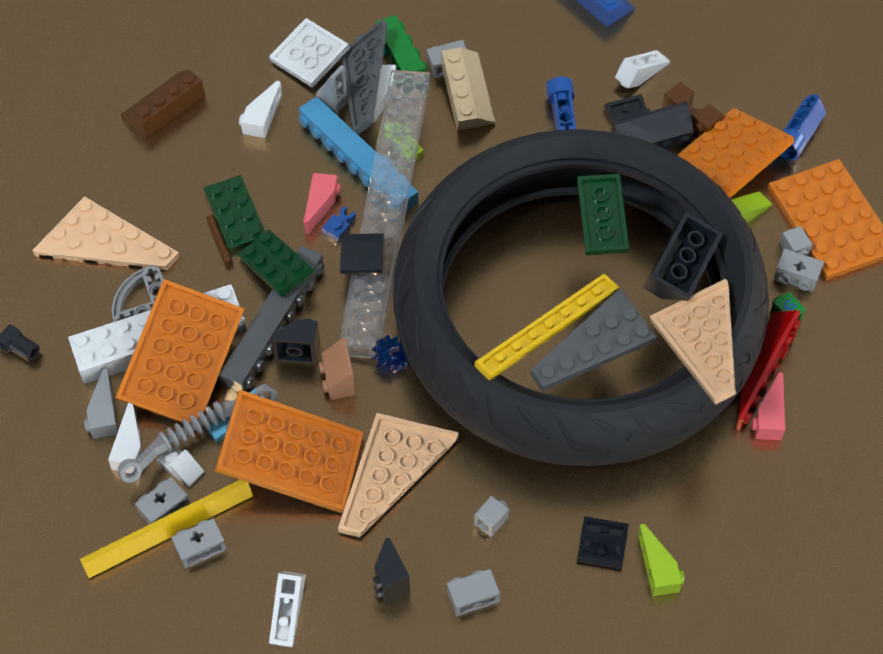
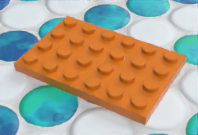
(736, 150)
(833, 217)
(180, 352)
(289, 451)

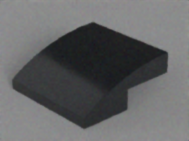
(625, 108)
(362, 253)
(602, 542)

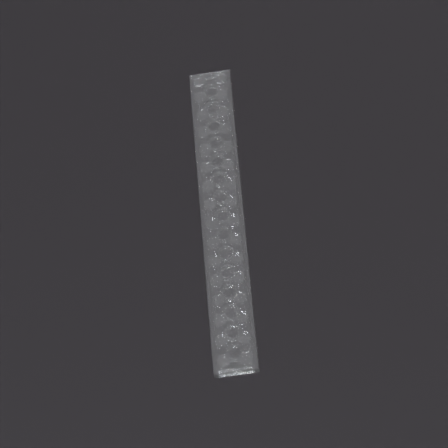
(386, 208)

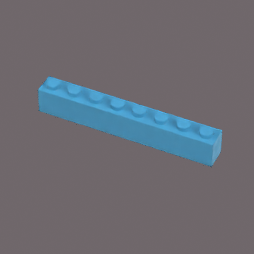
(343, 142)

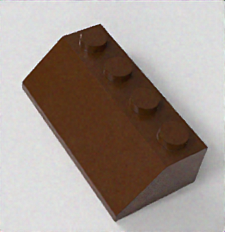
(164, 103)

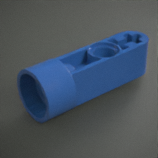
(560, 95)
(803, 125)

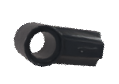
(13, 340)

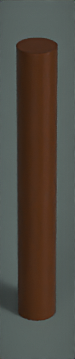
(219, 240)

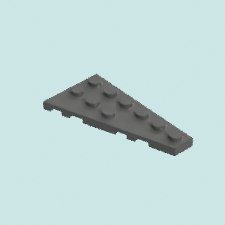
(363, 74)
(603, 337)

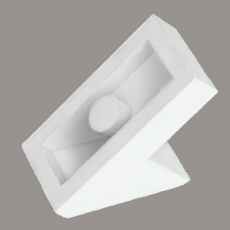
(181, 466)

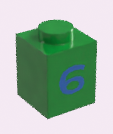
(786, 303)

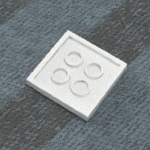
(309, 52)

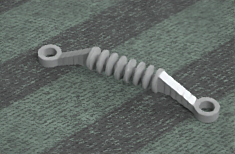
(163, 442)

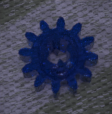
(389, 362)

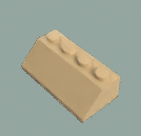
(466, 88)

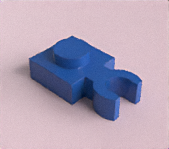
(337, 226)

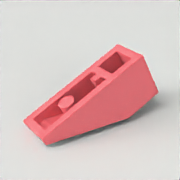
(321, 198)
(771, 414)

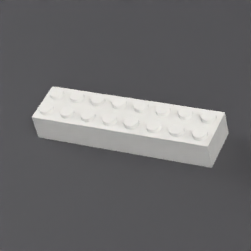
(114, 343)

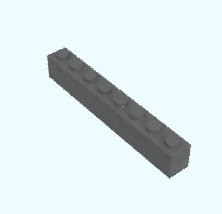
(273, 316)

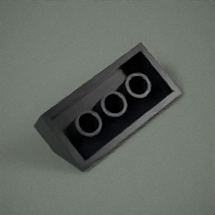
(664, 127)
(683, 259)

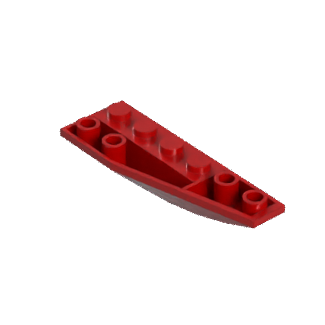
(780, 332)

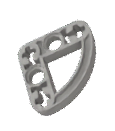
(129, 285)

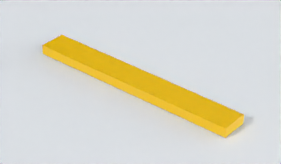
(546, 327)
(165, 528)

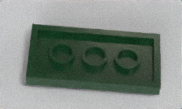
(234, 212)
(602, 214)
(275, 263)

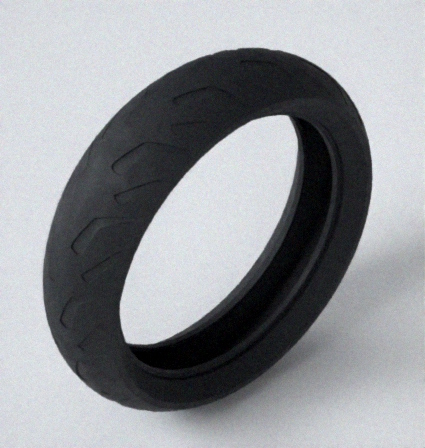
(544, 424)

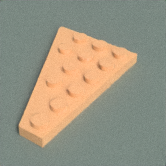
(103, 237)
(702, 338)
(391, 463)

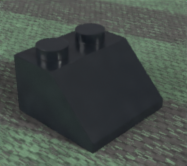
(297, 342)
(390, 576)

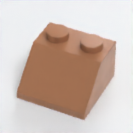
(337, 371)

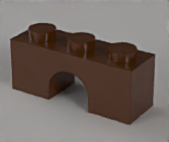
(703, 118)

